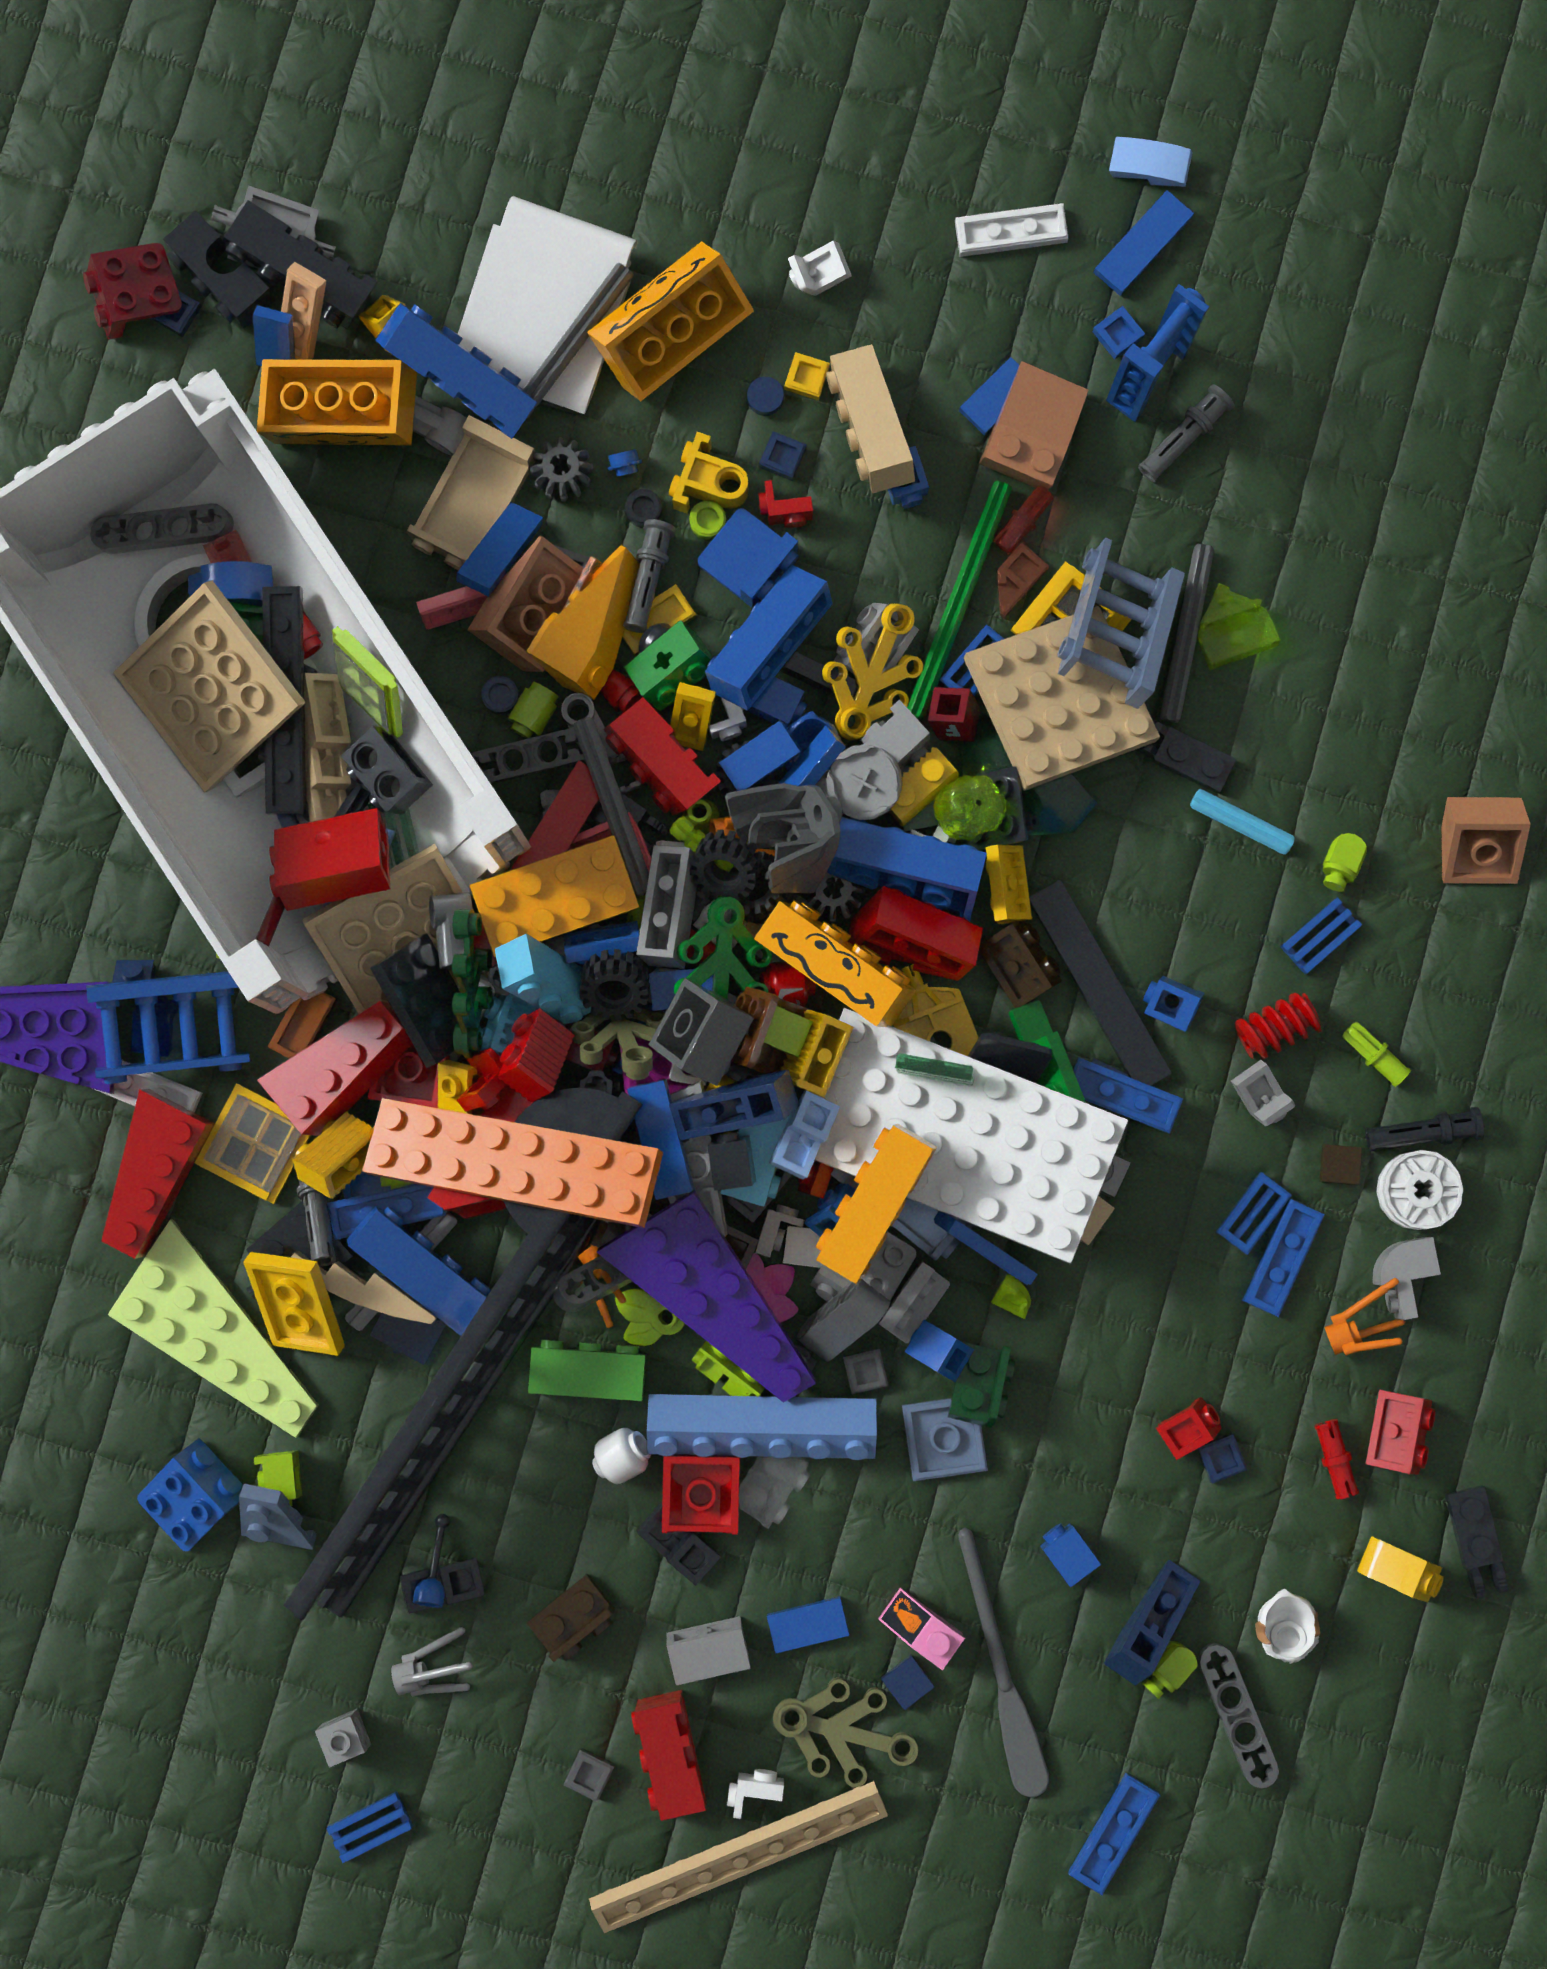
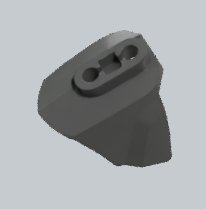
(794, 821)

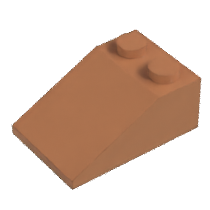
(1034, 427)
(524, 601)

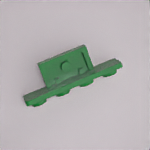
(1033, 1026)

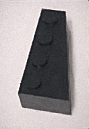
(272, 249)

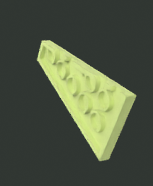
(198, 1322)

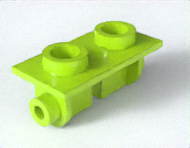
(715, 1364)

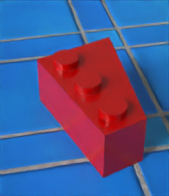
(916, 934)
(669, 1755)

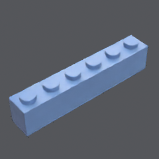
(761, 1426)

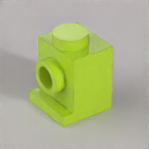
(281, 1473)

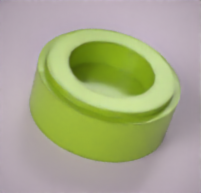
(707, 519)

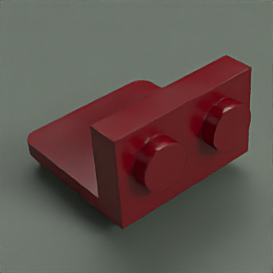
(131, 286)

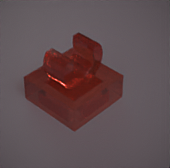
(227, 548)

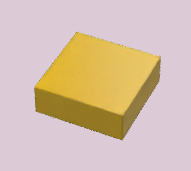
(806, 376)

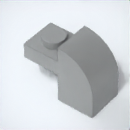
(1406, 1262)

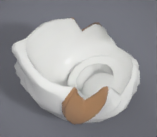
(1288, 1627)

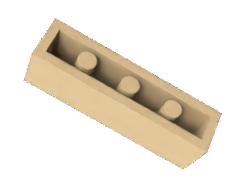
(871, 419)

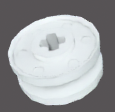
(1441, 1184)

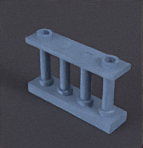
(1155, 621)

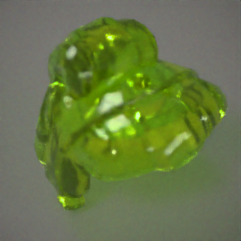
(957, 807)

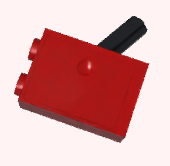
(332, 856)

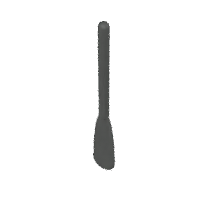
(1019, 1737)

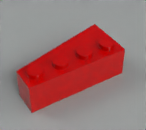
(153, 1168)

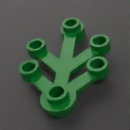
(722, 961)

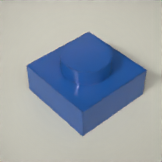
(1118, 332)

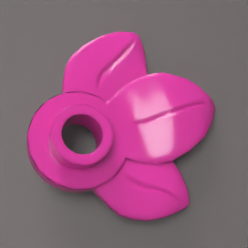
(774, 1284)

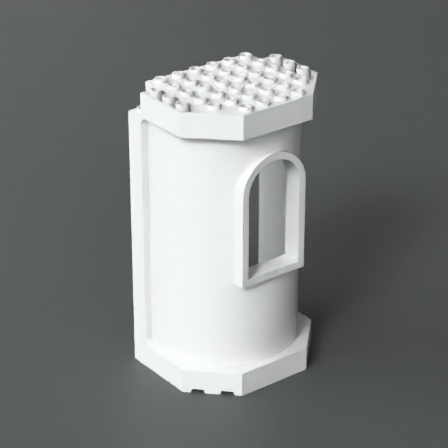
(89, 610)

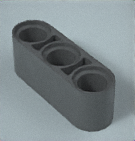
(843, 1320)

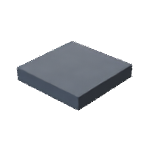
(941, 1444)

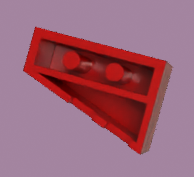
(658, 758)

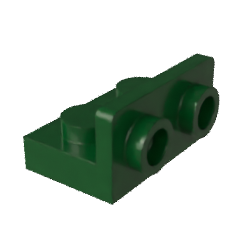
(980, 1385)

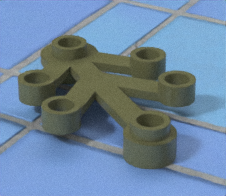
(636, 1060)
(839, 1729)

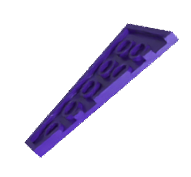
(53, 1032)
(700, 1280)

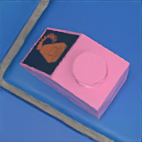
(921, 1628)

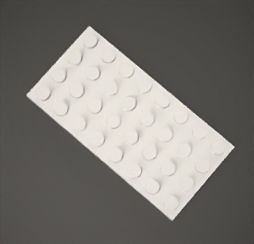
(1005, 1148)

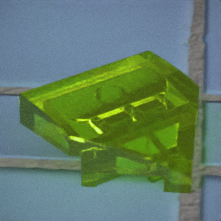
(1234, 628)

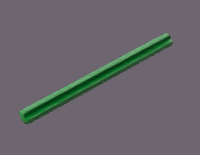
(959, 599)

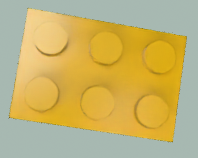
(294, 1303)

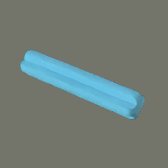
(1242, 821)

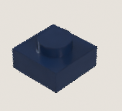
(134, 970)

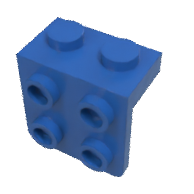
(748, 556)
(191, 1494)

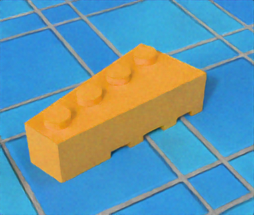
(875, 1202)

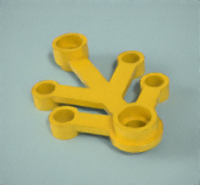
(870, 676)

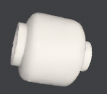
(621, 1455)

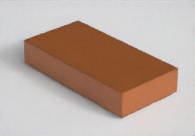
(302, 1024)

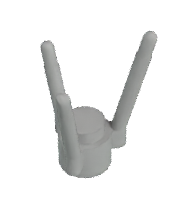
(413, 1675)

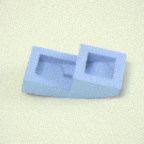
(1151, 160)
(803, 1135)

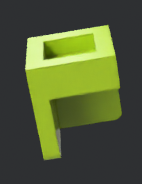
(787, 1031)

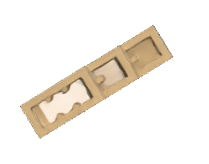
(325, 742)
(376, 1294)

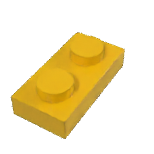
(692, 715)

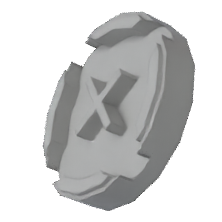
(865, 781)

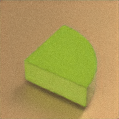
(1012, 1296)

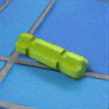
(684, 830)

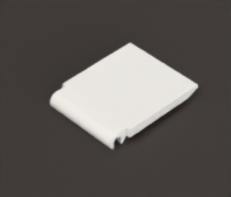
(533, 287)

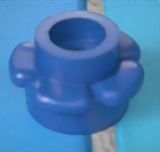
(624, 462)

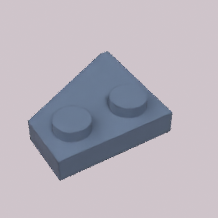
(269, 1517)

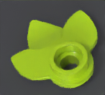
(645, 1318)

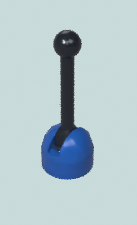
(430, 1590)

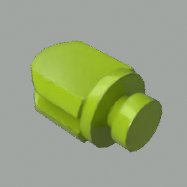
(1343, 861)
(1172, 1670)

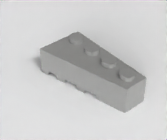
(900, 737)

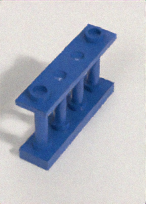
(1142, 366)
(146, 994)

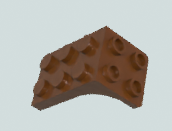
(752, 1050)

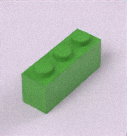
(587, 1371)

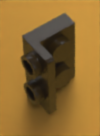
(1020, 963)
(572, 1618)

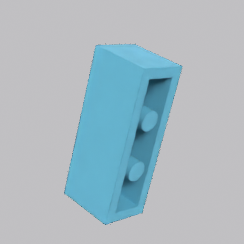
(541, 978)
(763, 1143)

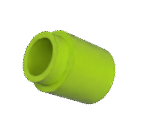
(533, 710)

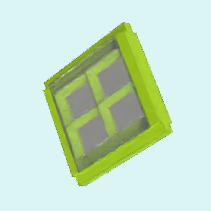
(367, 682)

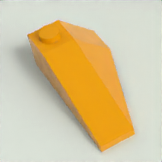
(586, 636)

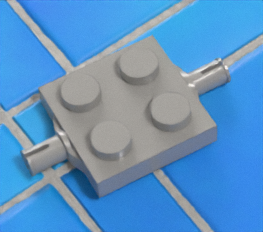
(296, 215)

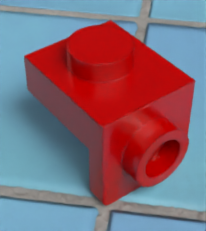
(789, 512)
(486, 1088)

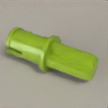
(1376, 1053)

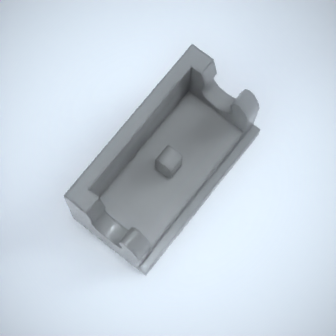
(707, 1650)

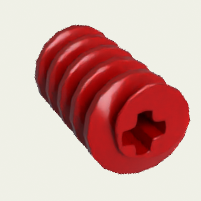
(1277, 1025)

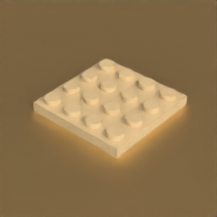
(209, 686)
(1055, 720)
(372, 926)

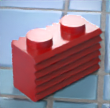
(535, 1054)

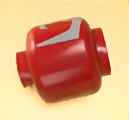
(788, 983)

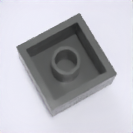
(701, 1032)

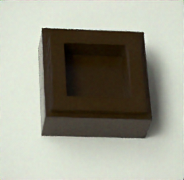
(1340, 1164)

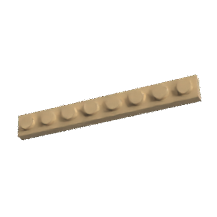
(738, 1857)

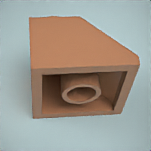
(1483, 839)

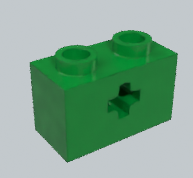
(669, 660)

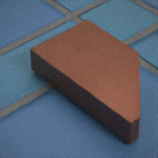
(1017, 577)

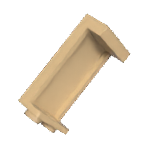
(472, 492)

